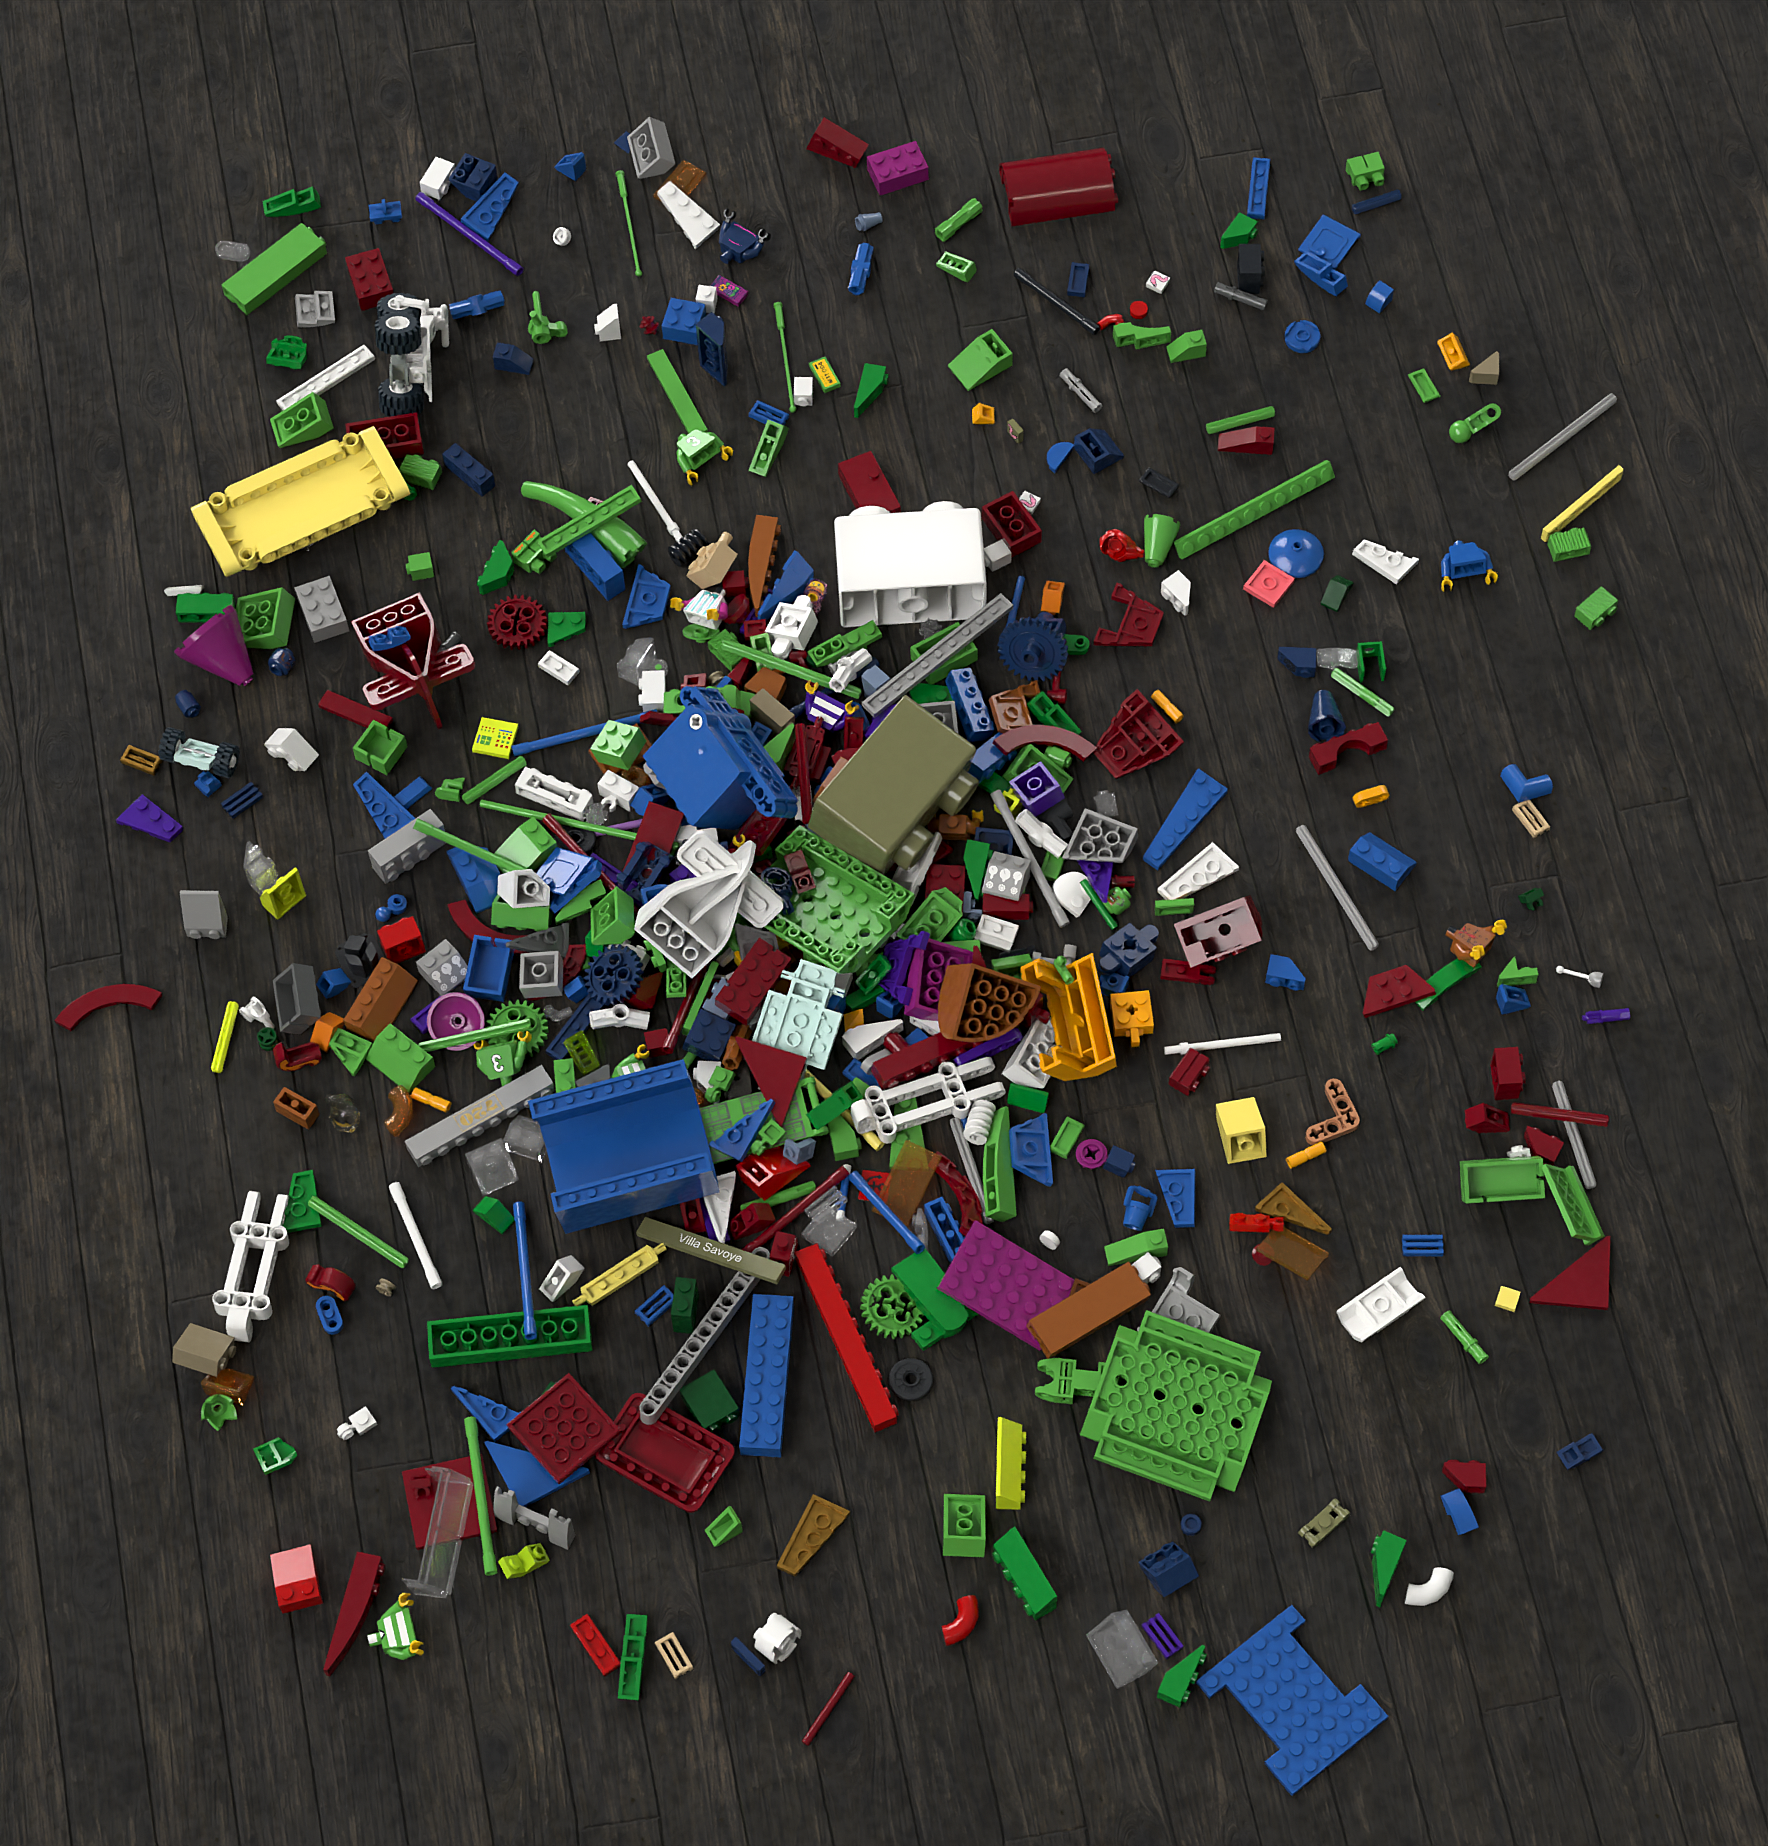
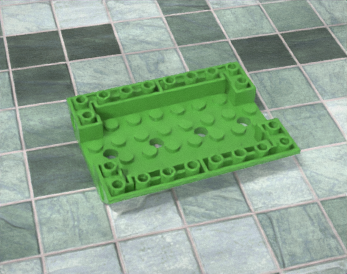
(843, 888)

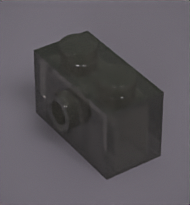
(741, 1083)

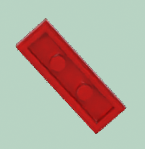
(595, 1645)

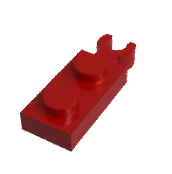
(1255, 1223)

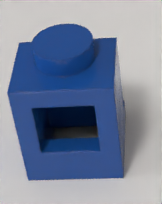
(1118, 985)

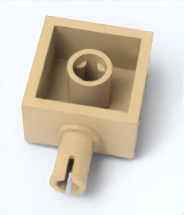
(712, 562)

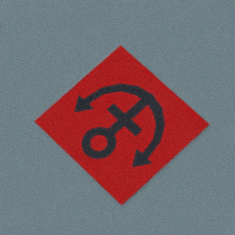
(875, 1180)

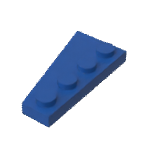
(382, 806)

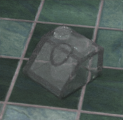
(637, 660)
(525, 1138)
(491, 1166)

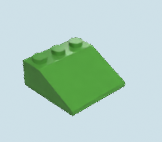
(266, 618)

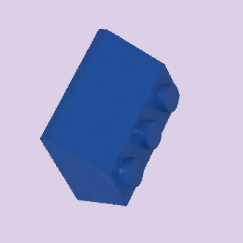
(1381, 860)

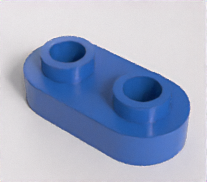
(329, 1316)

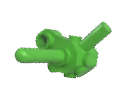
(540, 326)

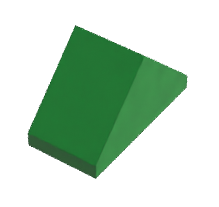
(494, 1214)

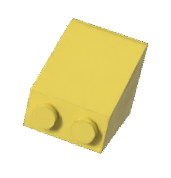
(1241, 1130)

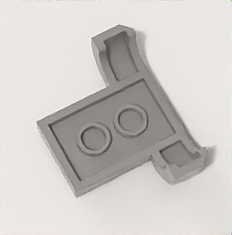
(1182, 1308)

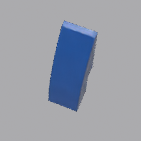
(1321, 273)

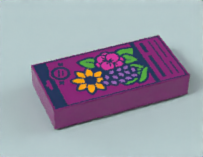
(729, 290)

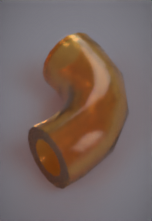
(402, 1110)

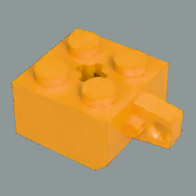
(1129, 1025)

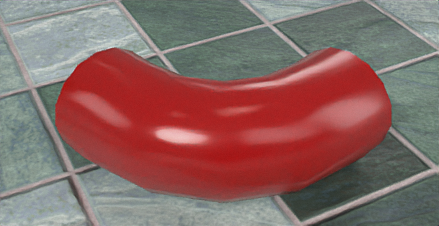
(965, 1621)

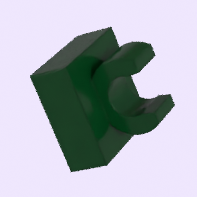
(1531, 896)

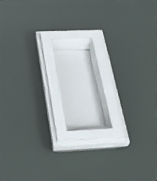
(173, 591)

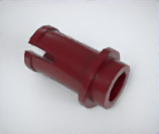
(1121, 881)

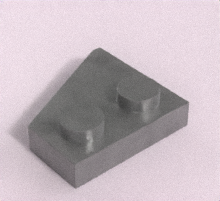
(747, 937)

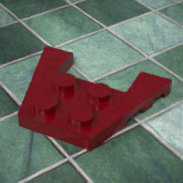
(1138, 625)

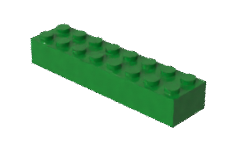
(503, 1336)

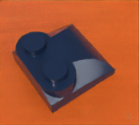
(999, 840)

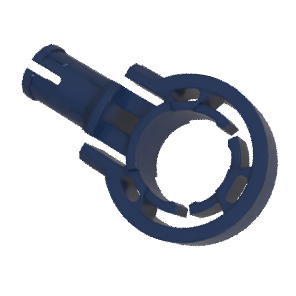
(783, 890)

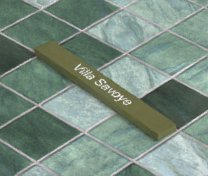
(711, 1250)

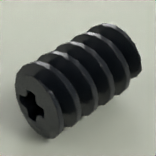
(687, 545)

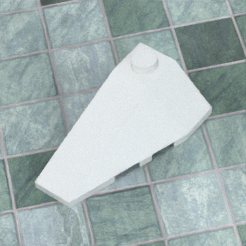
(1024, 1063)

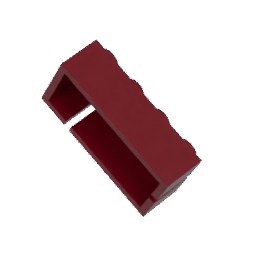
(751, 981)

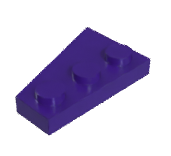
(149, 818)

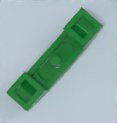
(1447, 978)

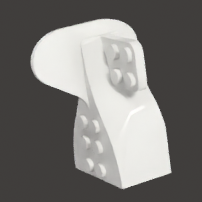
(697, 914)

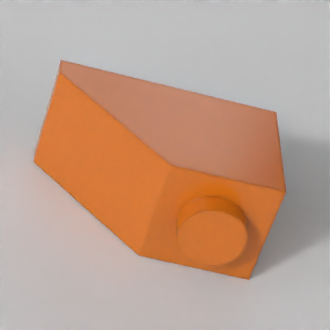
(1052, 597)

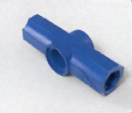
(860, 268)

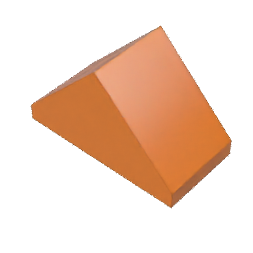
(325, 1030)

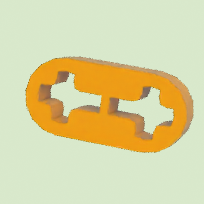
(1370, 796)

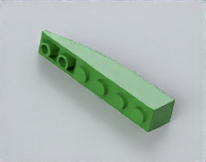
(998, 1170)

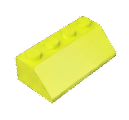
(1009, 1465)

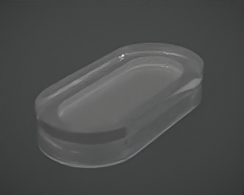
(232, 251)

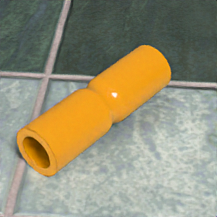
(1165, 704)
(428, 1098)
(1302, 1156)

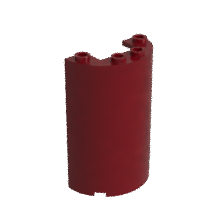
(1059, 186)

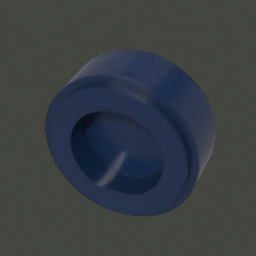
(1191, 1524)

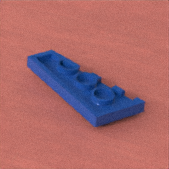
(488, 210)

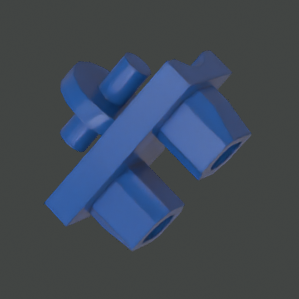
(385, 211)

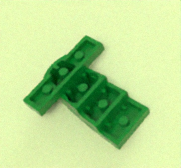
(946, 1316)

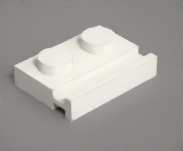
(996, 933)

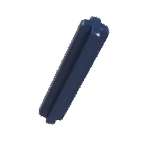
(1376, 201)

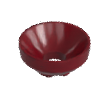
(738, 609)

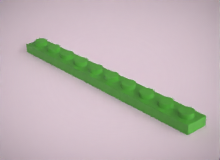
(1254, 509)

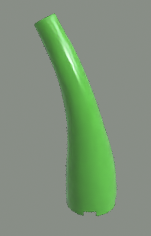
(613, 536)

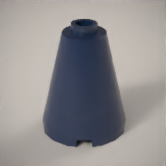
(1325, 717)

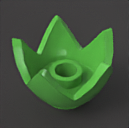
(218, 1415)

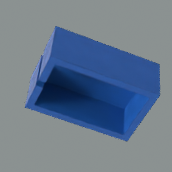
(488, 968)

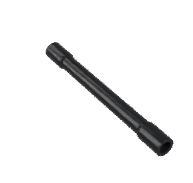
(1085, 322)

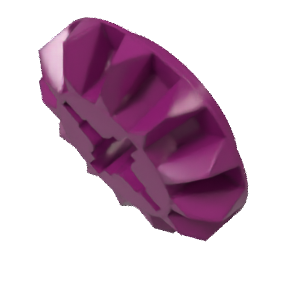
(1095, 1147)

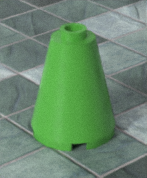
(1158, 538)

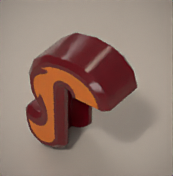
(296, 1057)
(331, 1280)

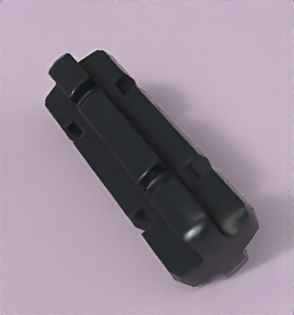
(1021, 951)

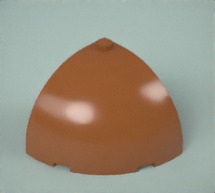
(982, 1003)

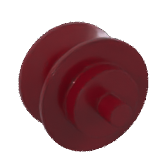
(649, 325)
(1260, 1258)

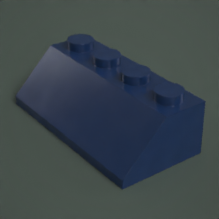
(712, 347)

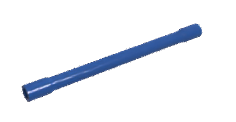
(527, 747)
(529, 1321)

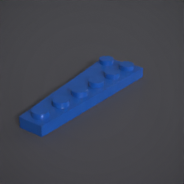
(1191, 808)

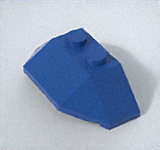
(476, 876)

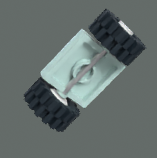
(198, 753)

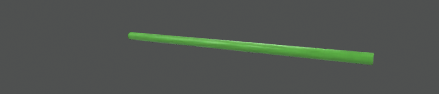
(563, 821)

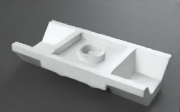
(914, 877)
(1379, 1306)

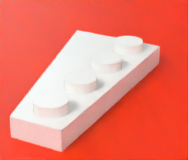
(1199, 873)

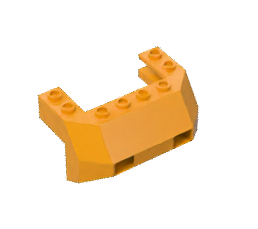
(1076, 1018)

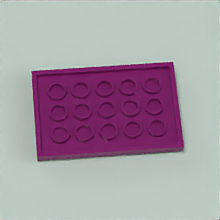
(1003, 1281)

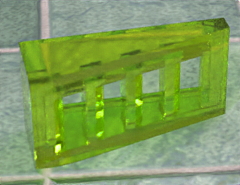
(587, 1049)

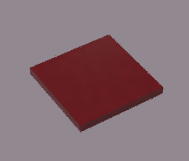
(563, 1428)
(422, 1506)

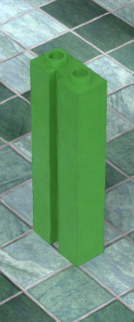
(274, 268)

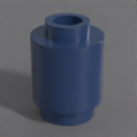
(187, 704)

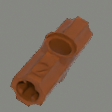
(733, 1053)

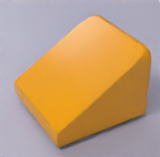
(983, 414)

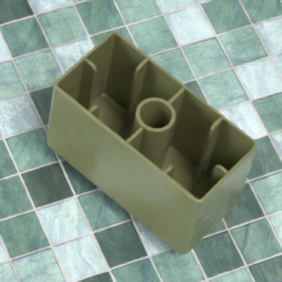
(895, 788)

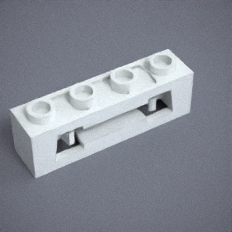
(553, 793)

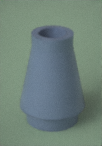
(866, 221)

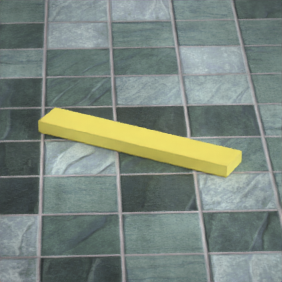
(1582, 503)

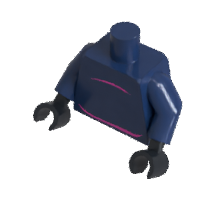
(739, 242)

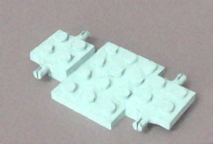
(800, 1018)

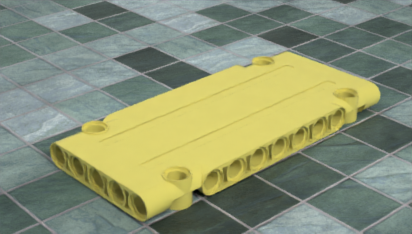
(300, 501)

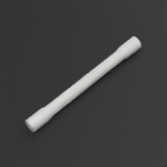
(430, 1271)

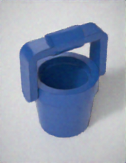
(1137, 1212)

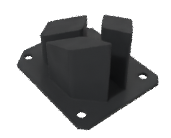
(353, 952)

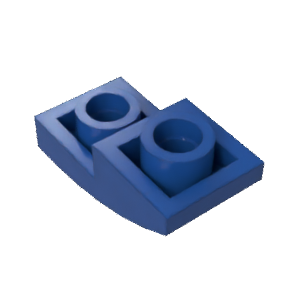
(394, 637)
(1460, 1511)

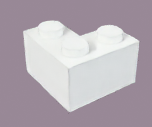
(293, 747)

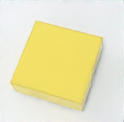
(1507, 1298)

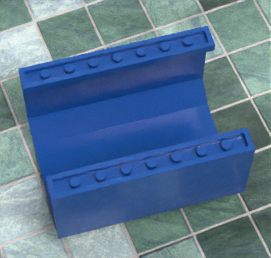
(625, 1146)

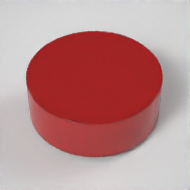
(1138, 309)

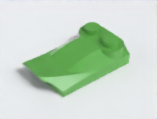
(935, 915)

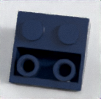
(473, 176)
(1097, 449)
(1168, 1568)

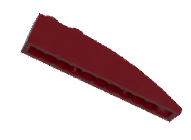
(355, 1607)

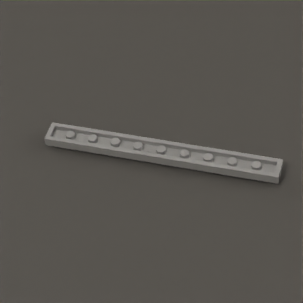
(937, 655)

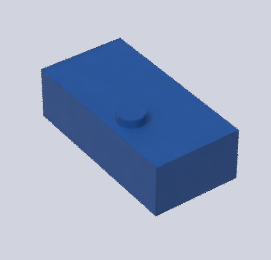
(597, 565)

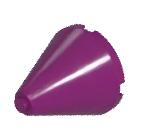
(219, 648)

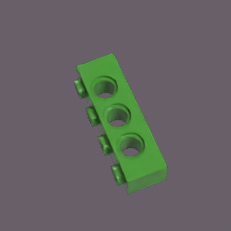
(672, 700)

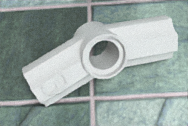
(847, 669)
(1040, 833)
(607, 1017)

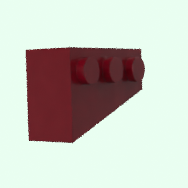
(837, 143)

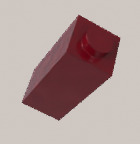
(1006, 908)

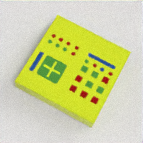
(495, 738)

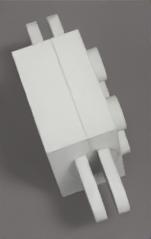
(791, 626)

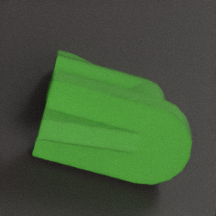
(445, 793)

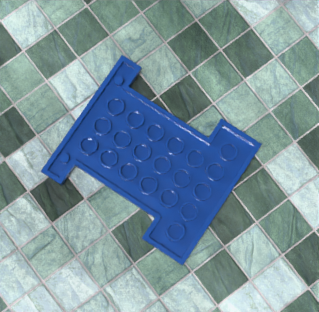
(1293, 1701)

